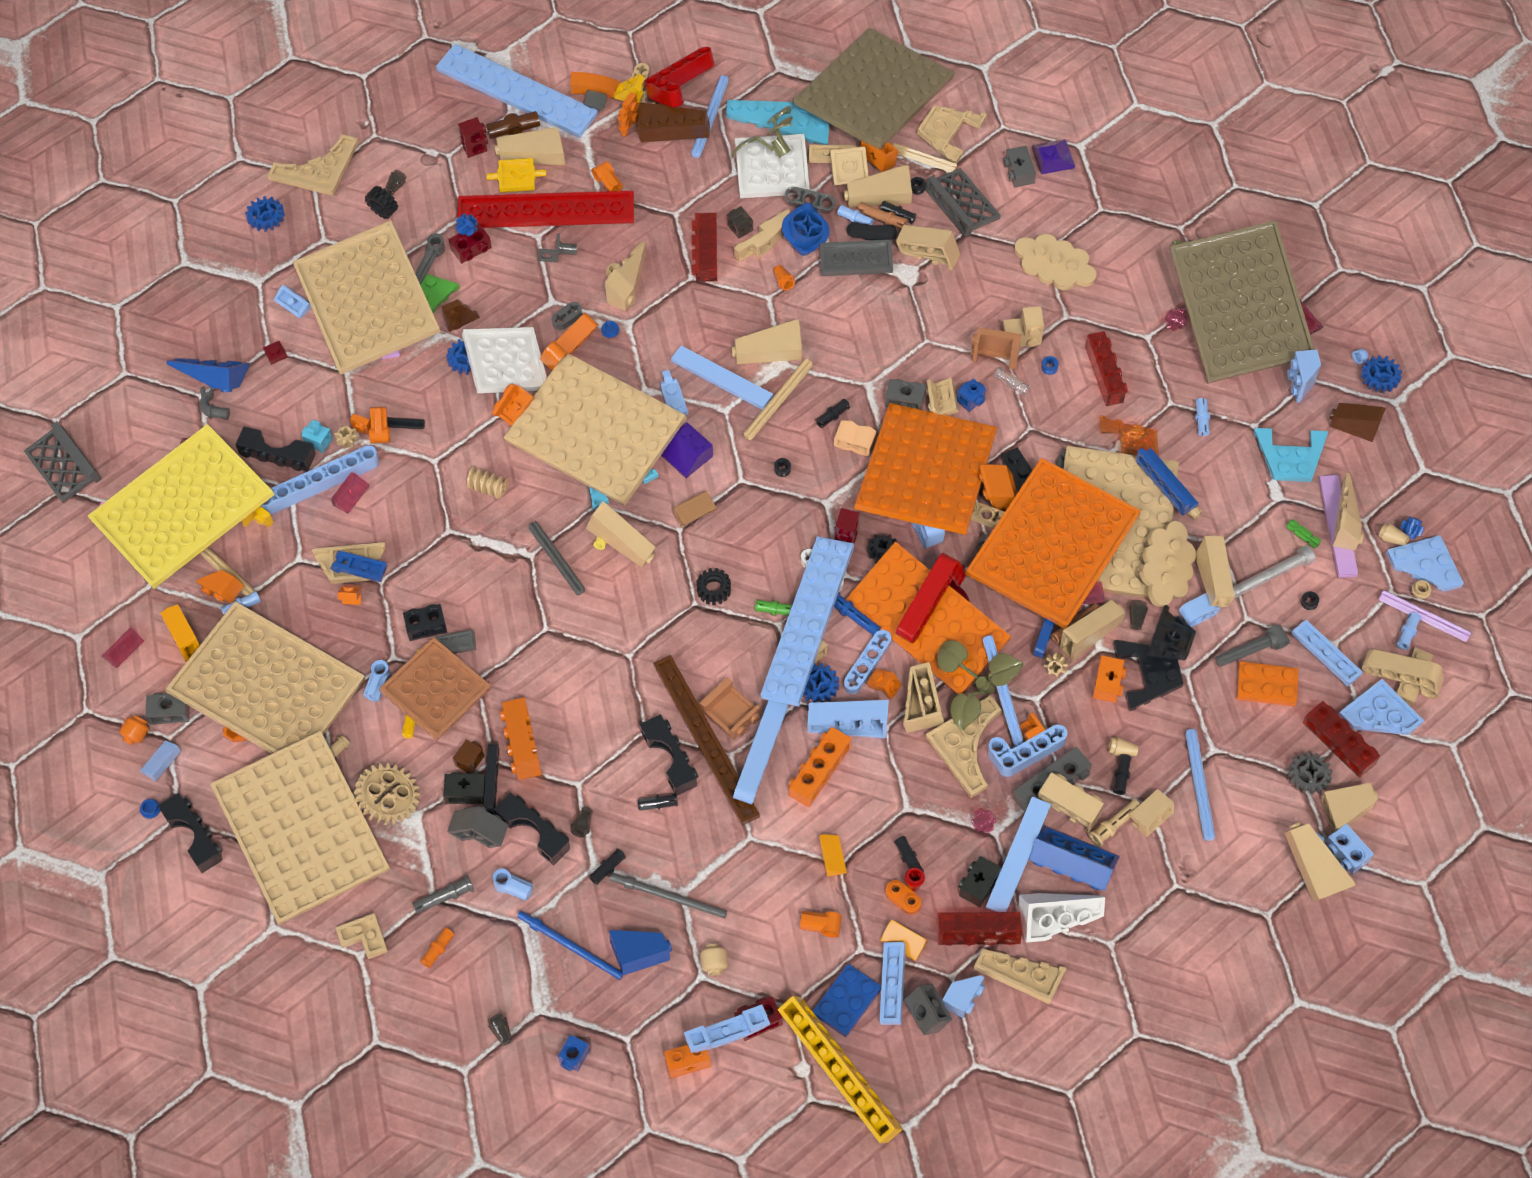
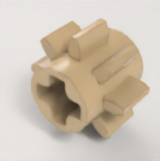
(346, 436)
(1060, 661)

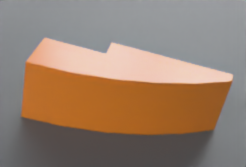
(584, 81)

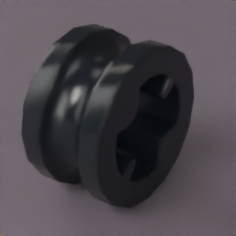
(920, 182)
(782, 462)
(1306, 605)

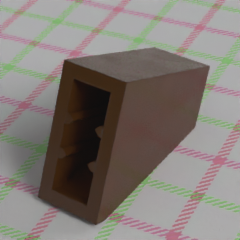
(1357, 419)

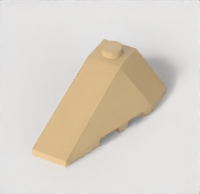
(624, 280)
(1348, 521)

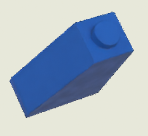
(639, 949)

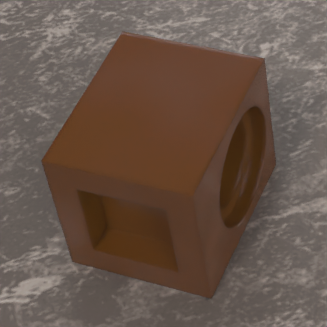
(468, 756)

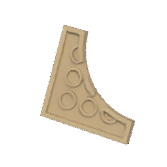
(320, 173)
(959, 747)

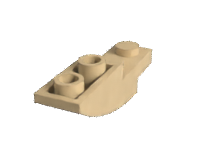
(769, 235)

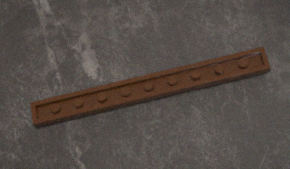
(704, 737)

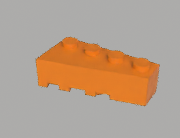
(521, 739)

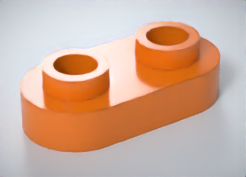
(902, 897)

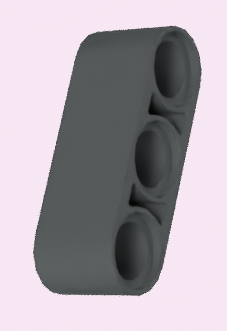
(817, 196)

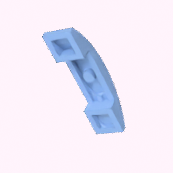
(727, 1031)

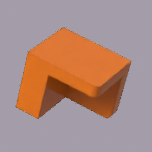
(1031, 727)

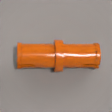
(437, 947)

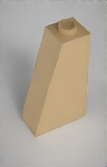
(541, 145)
(890, 185)
(770, 345)
(620, 535)
(1215, 571)
(1091, 629)
(1316, 863)

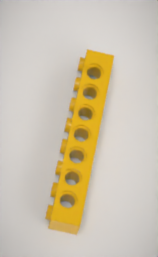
(840, 1069)

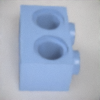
(1352, 846)

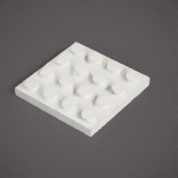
(767, 175)
(504, 358)

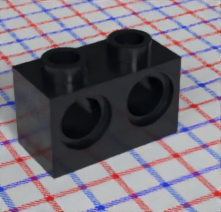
(426, 626)

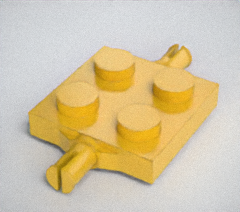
(516, 175)

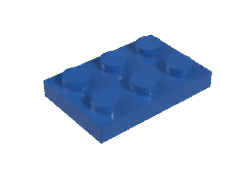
(847, 1000)

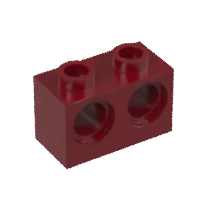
(473, 137)
(466, 247)
(847, 526)
(768, 1004)

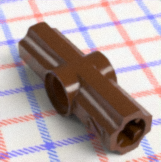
(513, 124)

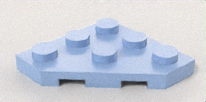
(1428, 562)
(1381, 711)

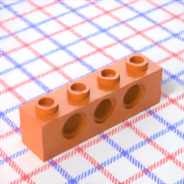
(832, 740)

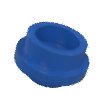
(610, 329)
(149, 808)

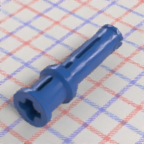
(847, 609)

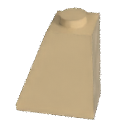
(1348, 804)

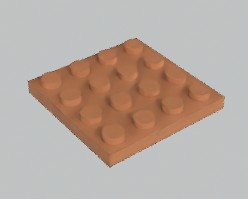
(435, 688)

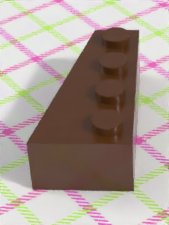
(671, 123)

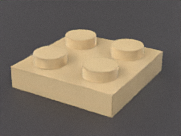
(848, 165)

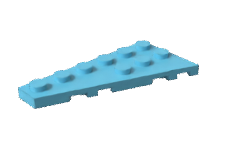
(760, 112)

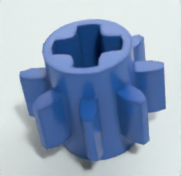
(466, 224)
(1412, 527)

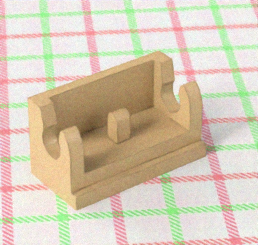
(1152, 812)

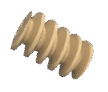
(487, 484)

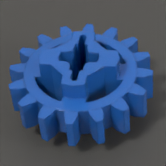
(265, 214)
(458, 358)
(1381, 374)
(826, 686)

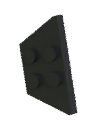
(1171, 637)

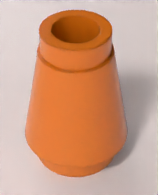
(784, 278)

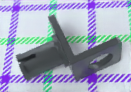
(560, 248)

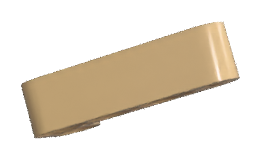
(1405, 669)

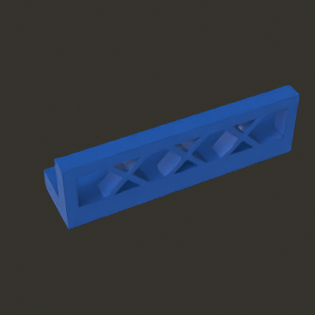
(1166, 481)

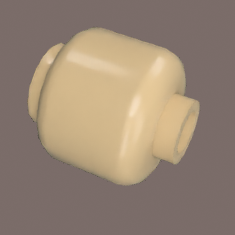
(714, 960)

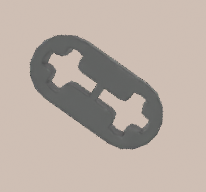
(567, 316)

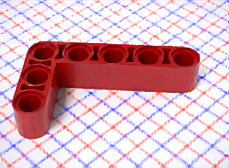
(665, 84)
(945, 571)

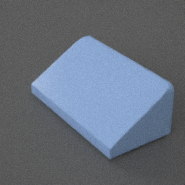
(292, 301)
(160, 760)

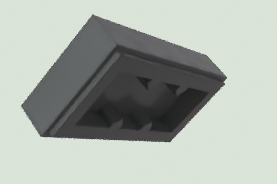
(459, 641)

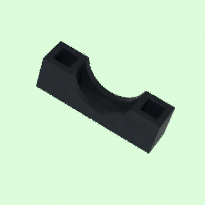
(296, 455)
(658, 735)
(515, 813)
(178, 814)

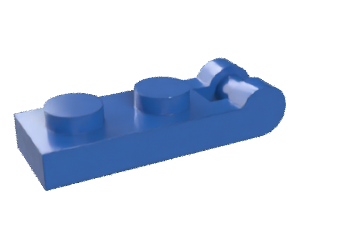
(359, 566)

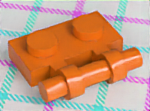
(628, 114)

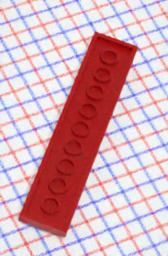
(549, 208)

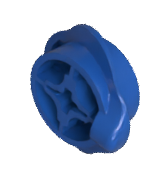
(805, 229)

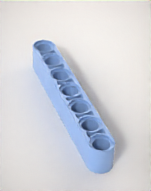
(325, 473)
(760, 751)

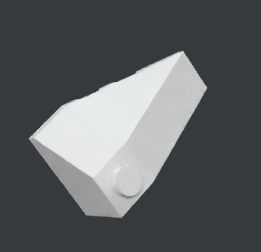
(1055, 913)

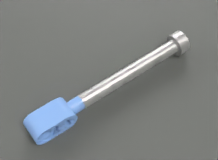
(1200, 608)

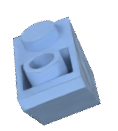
(961, 995)

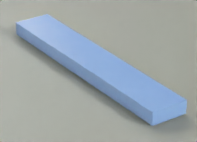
(721, 377)
(1018, 855)

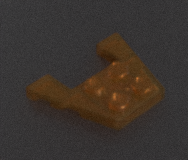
(1131, 437)

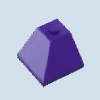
(1053, 156)

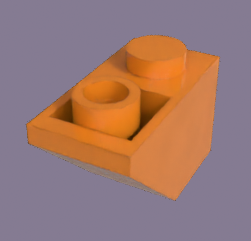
(221, 585)

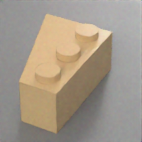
(929, 243)
(922, 702)
(1071, 801)

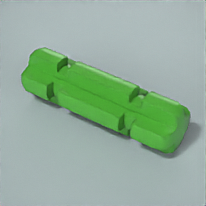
(1303, 534)

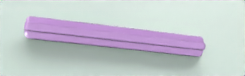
(1426, 616)

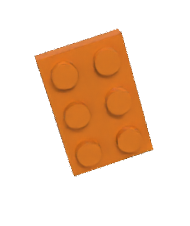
(1267, 683)

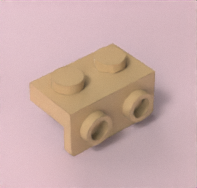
(942, 397)

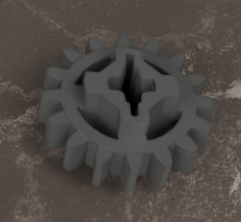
(1304, 778)

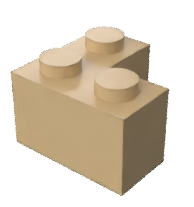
(1029, 325)

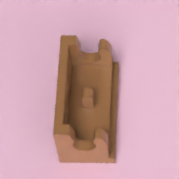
(694, 509)

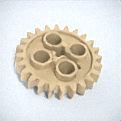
(399, 806)

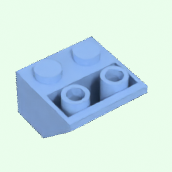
(1303, 372)

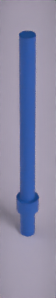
(537, 925)

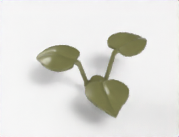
(779, 144)
(1002, 668)

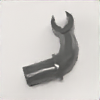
(210, 410)

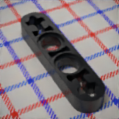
(491, 777)

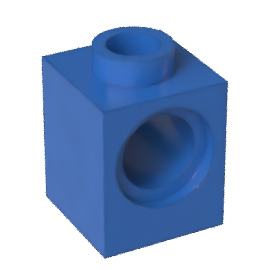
(573, 1045)

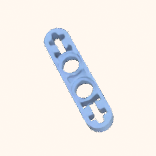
(869, 662)

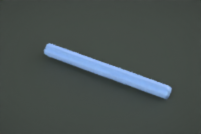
(711, 112)
(1005, 697)
(1200, 785)

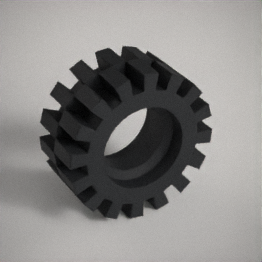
(381, 202)
(713, 596)

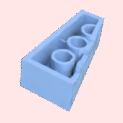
(849, 717)

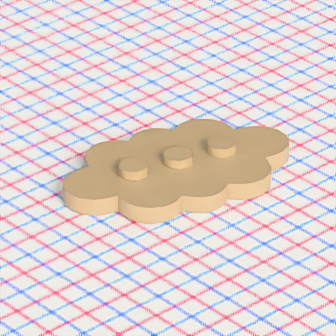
(1055, 262)
(1167, 563)

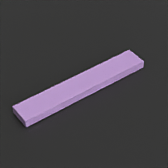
(1331, 492)

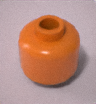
(134, 730)

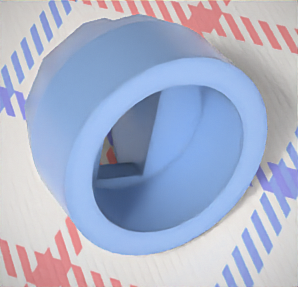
(1360, 356)

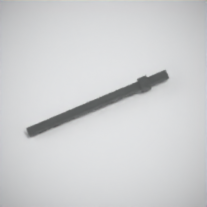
(630, 883)

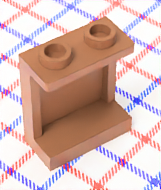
(996, 344)
(730, 709)

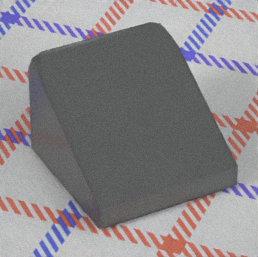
(595, 100)

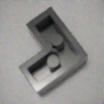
(478, 825)

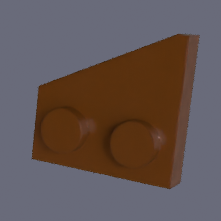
(457, 315)

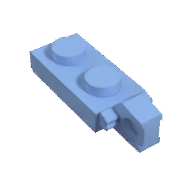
(672, 393)

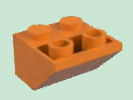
(998, 485)

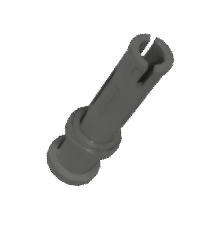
(453, 891)

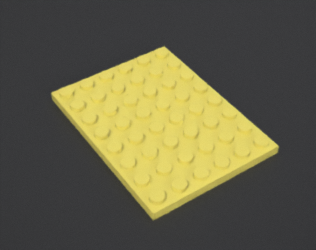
(180, 506)

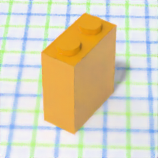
(180, 631)

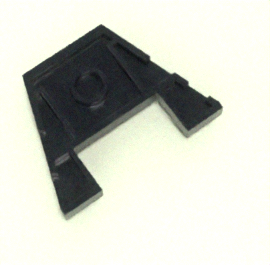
(1158, 674)

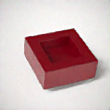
(275, 352)

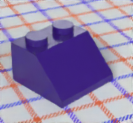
(688, 450)

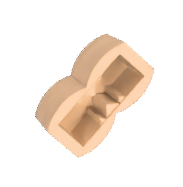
(855, 437)

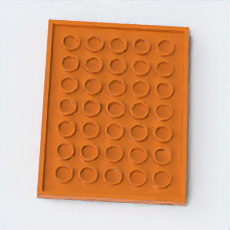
(926, 468)
(1053, 543)

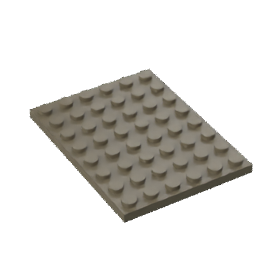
(874, 88)
(1241, 301)

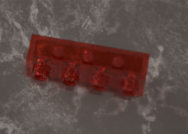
(705, 247)
(1105, 368)
(1341, 739)
(979, 928)

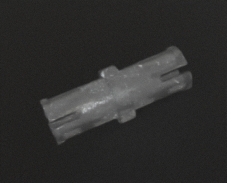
(1011, 381)

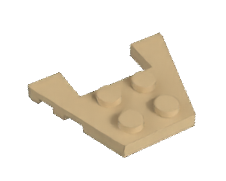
(942, 125)

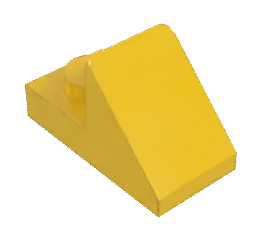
(631, 85)
(261, 516)

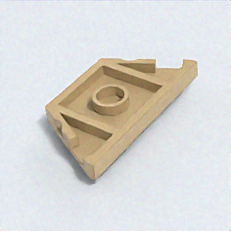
(326, 557)

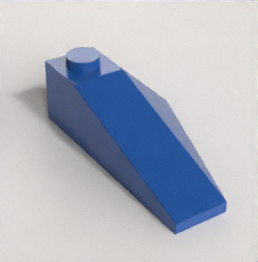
(216, 375)

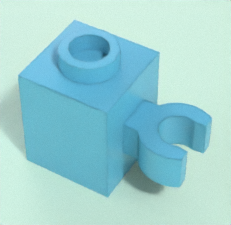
(317, 435)

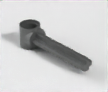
(431, 254)
(1274, 638)

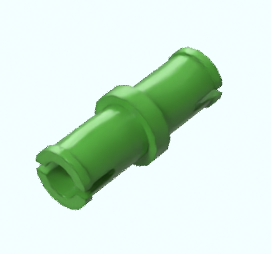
(773, 607)

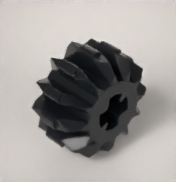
(879, 546)

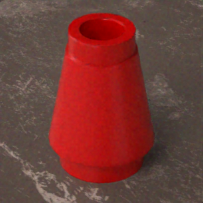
(914, 878)

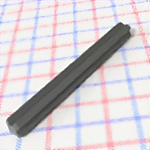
(556, 558)

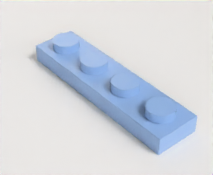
(1327, 653)
(892, 983)

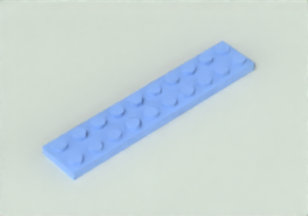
(517, 90)
(807, 621)

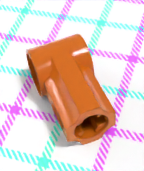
(605, 174)
(379, 430)
(827, 923)

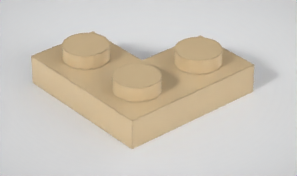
(365, 930)

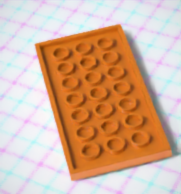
(887, 595)

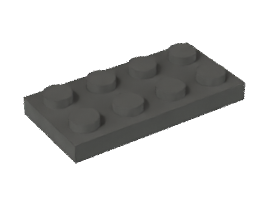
(856, 257)

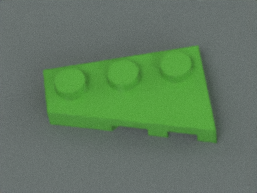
(437, 290)

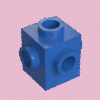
(971, 394)

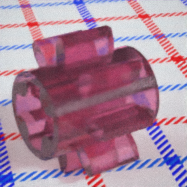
(1176, 319)
(983, 821)

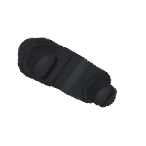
(871, 232)

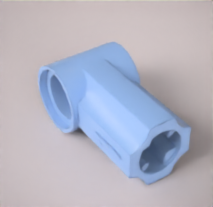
(376, 680)
(513, 886)

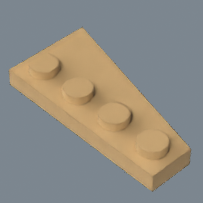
(1029, 977)

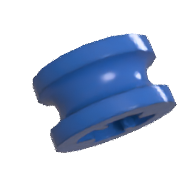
(1050, 360)

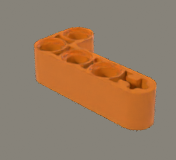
(569, 341)

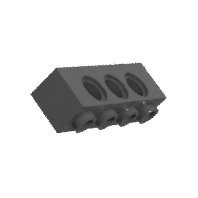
(1073, 761)

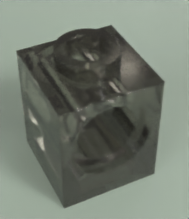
(739, 222)

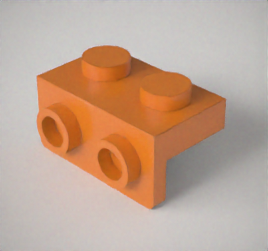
(512, 403)

